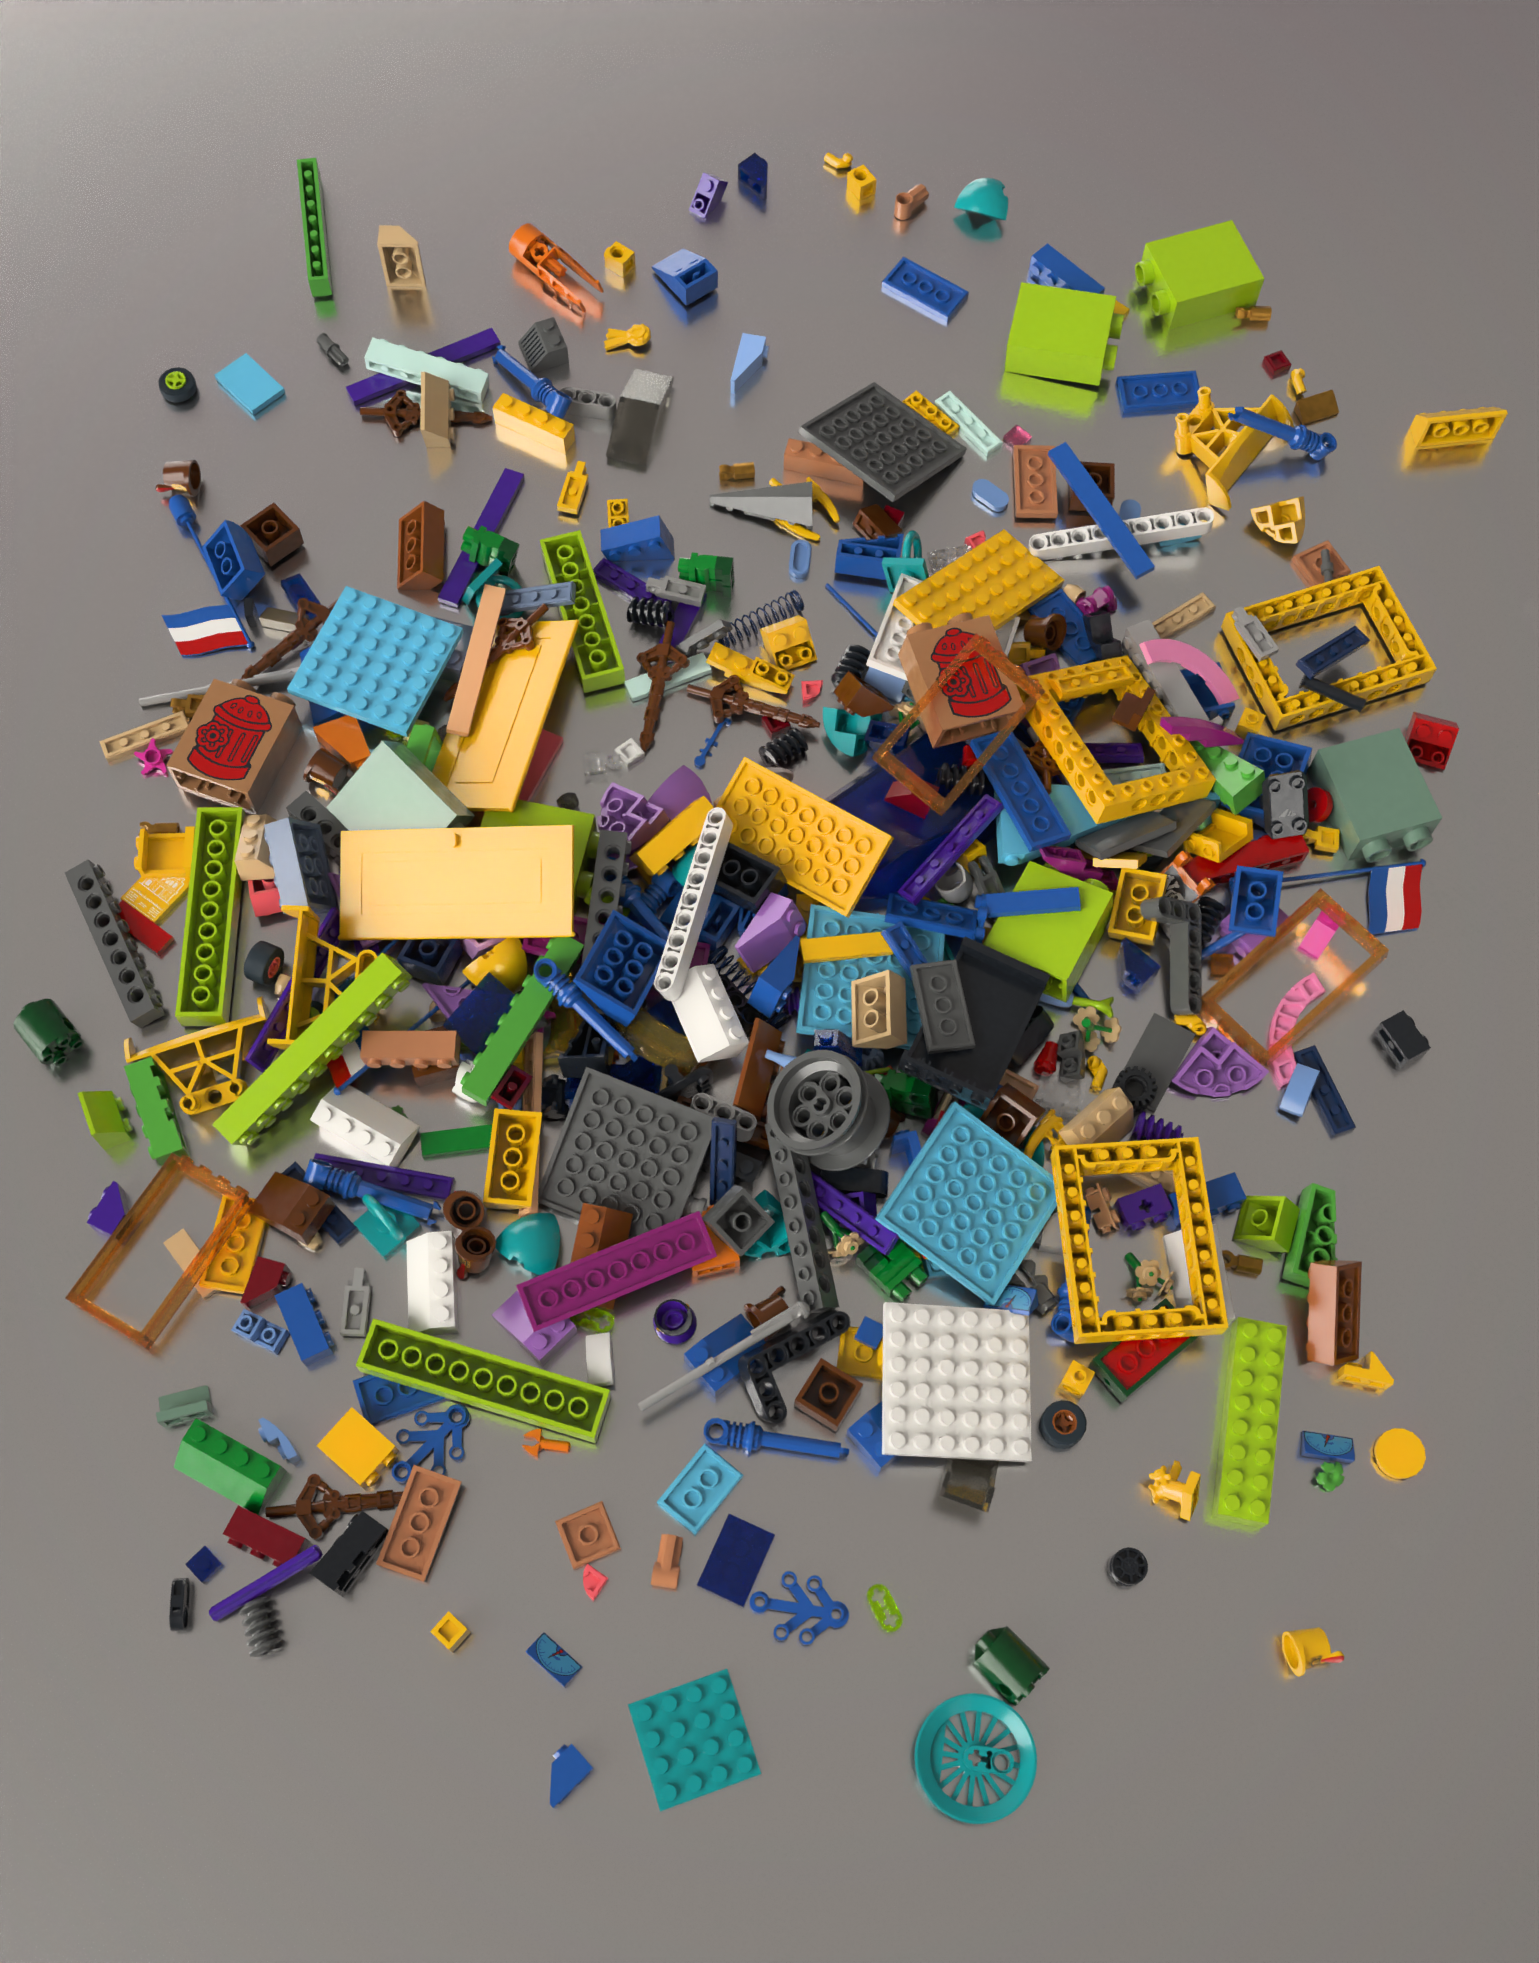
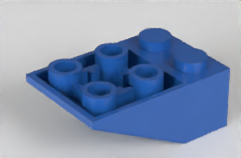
(687, 275)
(718, 922)

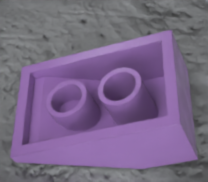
(770, 931)
(539, 1344)

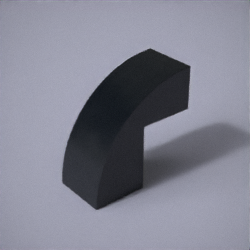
(1100, 635)

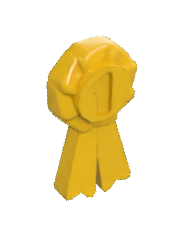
(636, 336)

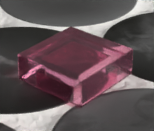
(1017, 436)

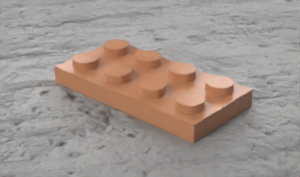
(1034, 482)
(419, 1523)

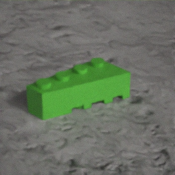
(1236, 779)
(156, 1110)
(1313, 1235)

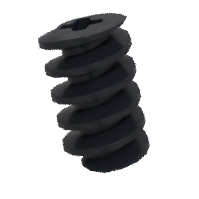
(649, 612)
(852, 660)
(783, 747)
(952, 775)
(1210, 915)

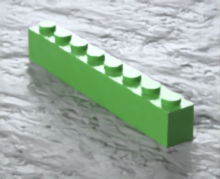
(314, 227)
(518, 1024)

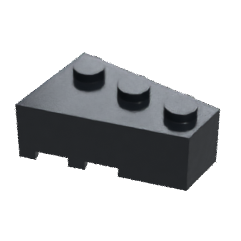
(587, 1050)
(350, 1553)

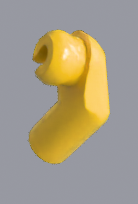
(837, 163)
(1099, 1072)

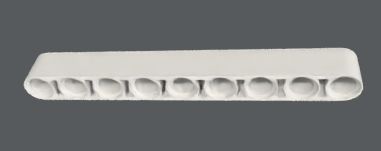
(1149, 524)
(717, 829)

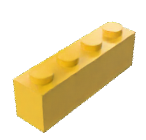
(534, 423)

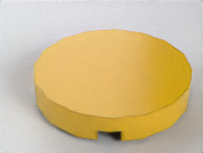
(1399, 1453)

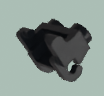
(553, 1097)

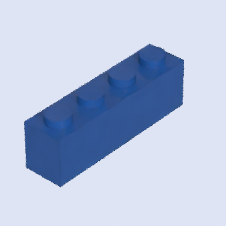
(1061, 272)

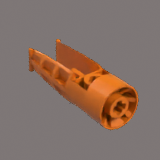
(531, 248)

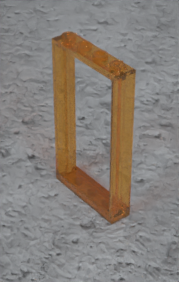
(909, 778)
(1342, 919)
(130, 1224)

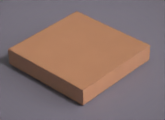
(1310, 560)
(588, 1535)

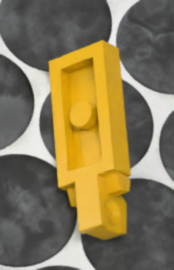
(573, 489)

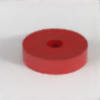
(1323, 802)

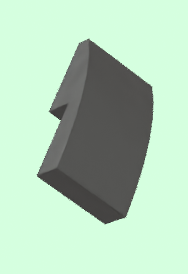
(1072, 1052)

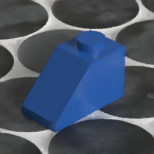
(567, 1773)

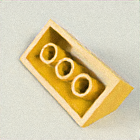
(1457, 426)
(673, 838)
(512, 1159)

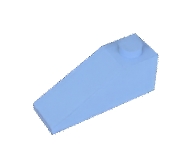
(748, 360)

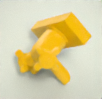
(1168, 1488)

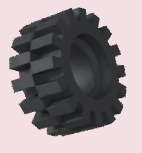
(1144, 1079)

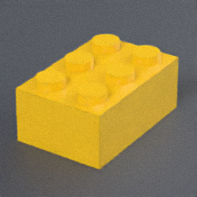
(1126, 916)

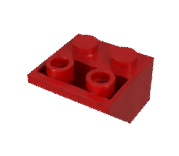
(1431, 739)

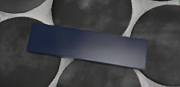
(1332, 652)
(1326, 1093)
(722, 1157)
(337, 1223)

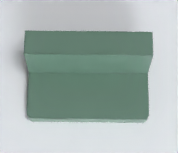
(184, 1406)

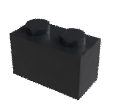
(1402, 1038)

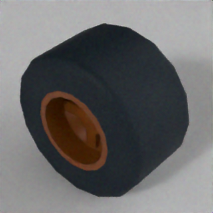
(1066, 1416)

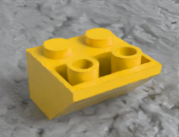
(789, 643)

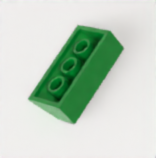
(228, 1467)

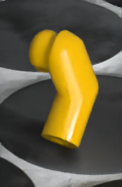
(1297, 379)
(1192, 1022)

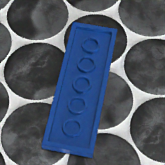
(1022, 793)

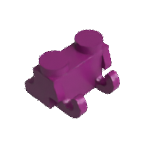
(1098, 599)

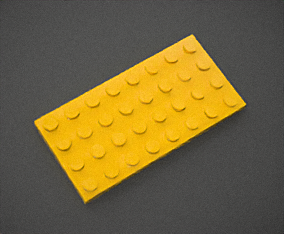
(991, 580)
(810, 839)

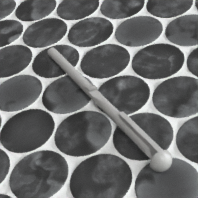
(259, 679)
(759, 1333)

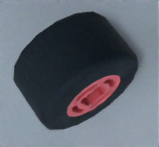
(264, 963)

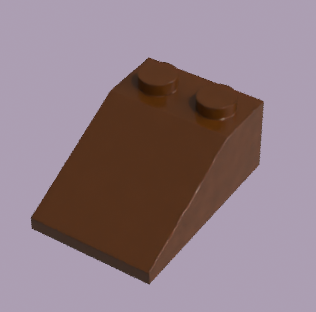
(292, 1207)

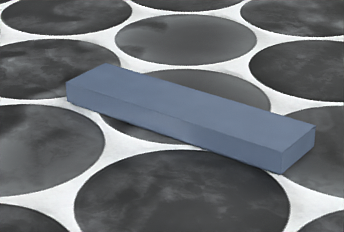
(533, 597)

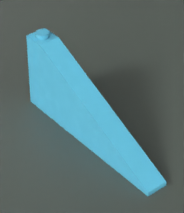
(1076, 817)

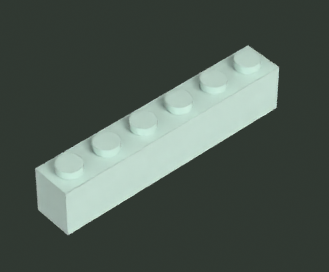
(408, 364)

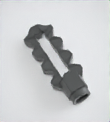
(1045, 1297)

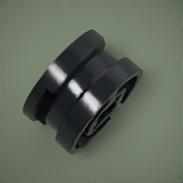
(1128, 1567)

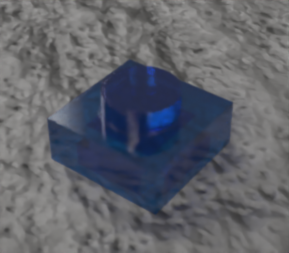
(204, 1564)

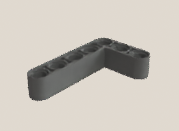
(1184, 950)

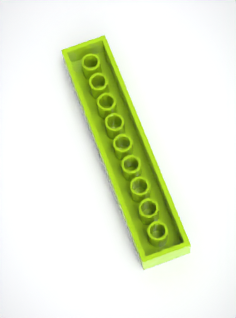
(211, 919)
(313, 1050)
(484, 1380)

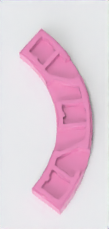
(1195, 661)
(1285, 1019)

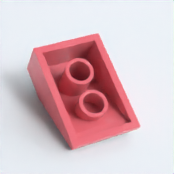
(264, 897)

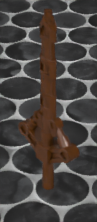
(413, 413)
(305, 630)
(508, 643)
(659, 675)
(740, 702)
(1043, 765)
(331, 1505)

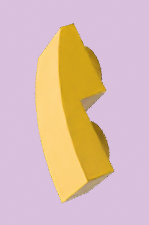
(617, 512)

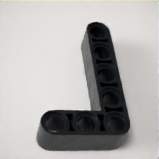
(785, 1354)

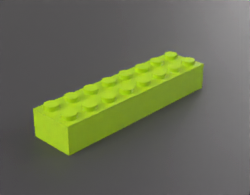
(594, 642)
(1249, 1423)

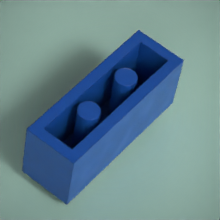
(1223, 1194)
(305, 1324)

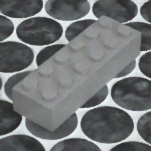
(1161, 676)

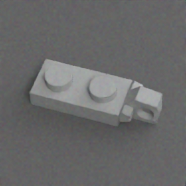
(677, 590)
(1254, 634)
(356, 1305)

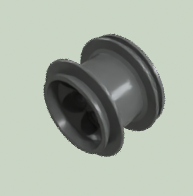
(814, 1098)

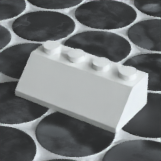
(709, 1016)
(366, 1124)
(1177, 1263)
(432, 1283)

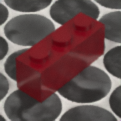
(263, 1537)

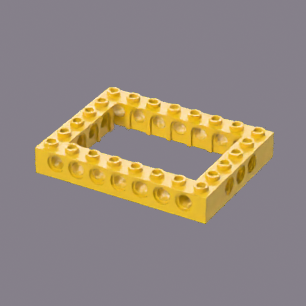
(1367, 587)
(1188, 774)
(1182, 1157)

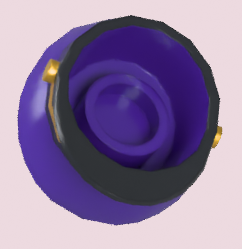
(674, 1321)

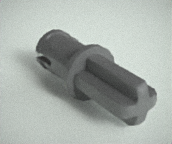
(332, 349)

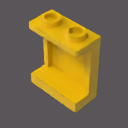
(1221, 837)
(164, 854)
(358, 1448)

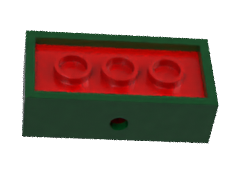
(1132, 1363)

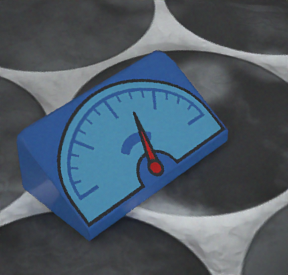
(1016, 1300)
(1327, 1447)
(554, 1659)

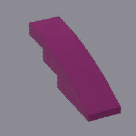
(1203, 731)
(1073, 864)

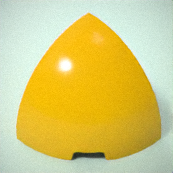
(1282, 519)
(505, 962)

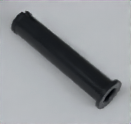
(1333, 693)

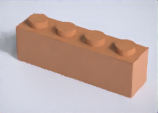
(810, 460)
(410, 1048)

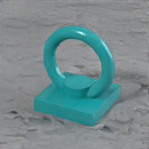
(912, 567)
(490, 577)
(385, 1226)

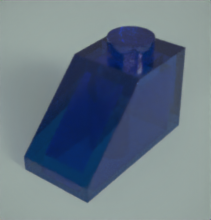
(754, 174)
(880, 731)
(1136, 966)
(838, 1042)

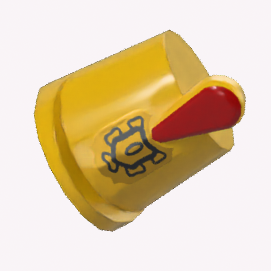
(1308, 1649)

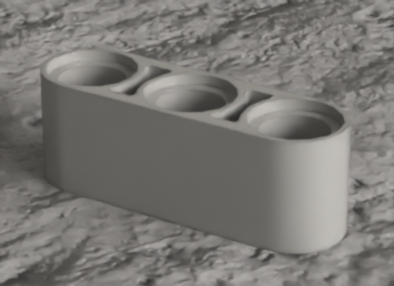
(591, 403)
(717, 1107)

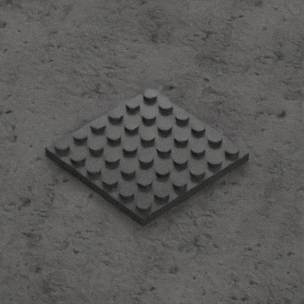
(882, 441)
(626, 1153)

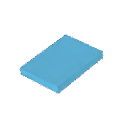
(249, 383)
(700, 1489)

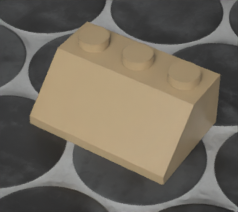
(400, 257)
(436, 411)
(253, 851)
(879, 1011)
(1101, 1121)

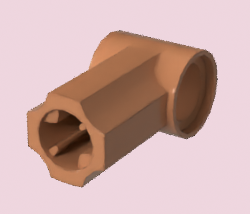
(909, 201)
(667, 1567)

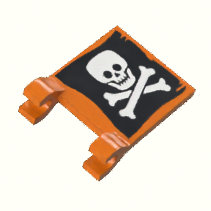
(1181, 884)

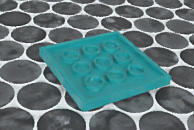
(694, 1739)

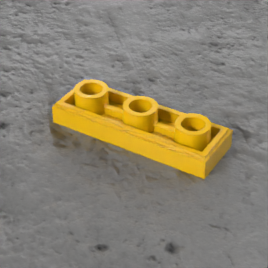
(930, 412)

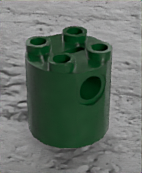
(47, 1031)
(1008, 1663)

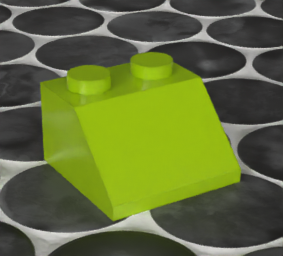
(105, 1117)
(1267, 1223)

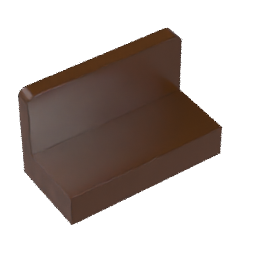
(875, 522)
(1132, 709)

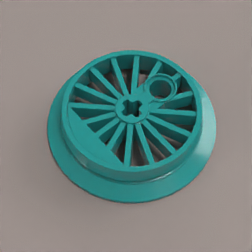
(930, 1753)

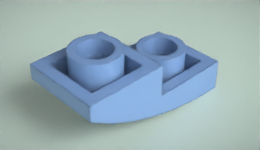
(1299, 1090)
(260, 1331)
(275, 1436)

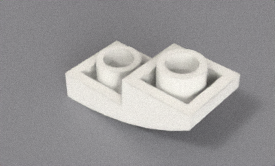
(599, 1359)

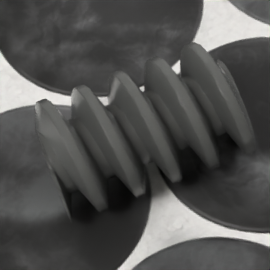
(259, 1627)

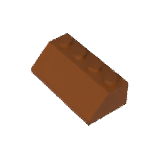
(421, 548)
(758, 1071)
(598, 1230)
(1334, 1311)

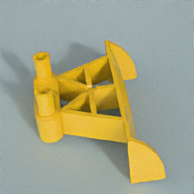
(1196, 436)
(304, 969)
(199, 1101)

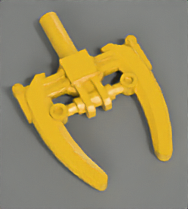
(818, 495)
(1044, 1130)

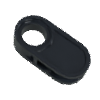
(179, 1604)

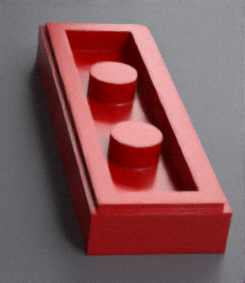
(145, 930)

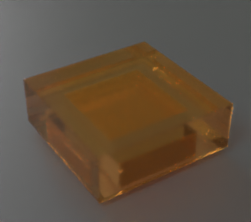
(1220, 964)

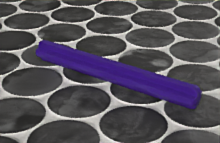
(265, 1583)

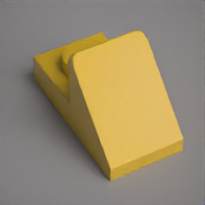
(1372, 1374)

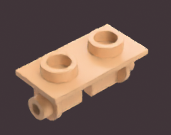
(1100, 1200)

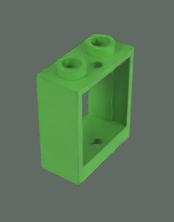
(425, 744)

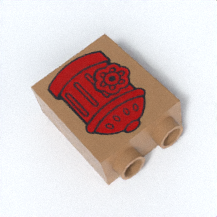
(976, 697)
(235, 744)

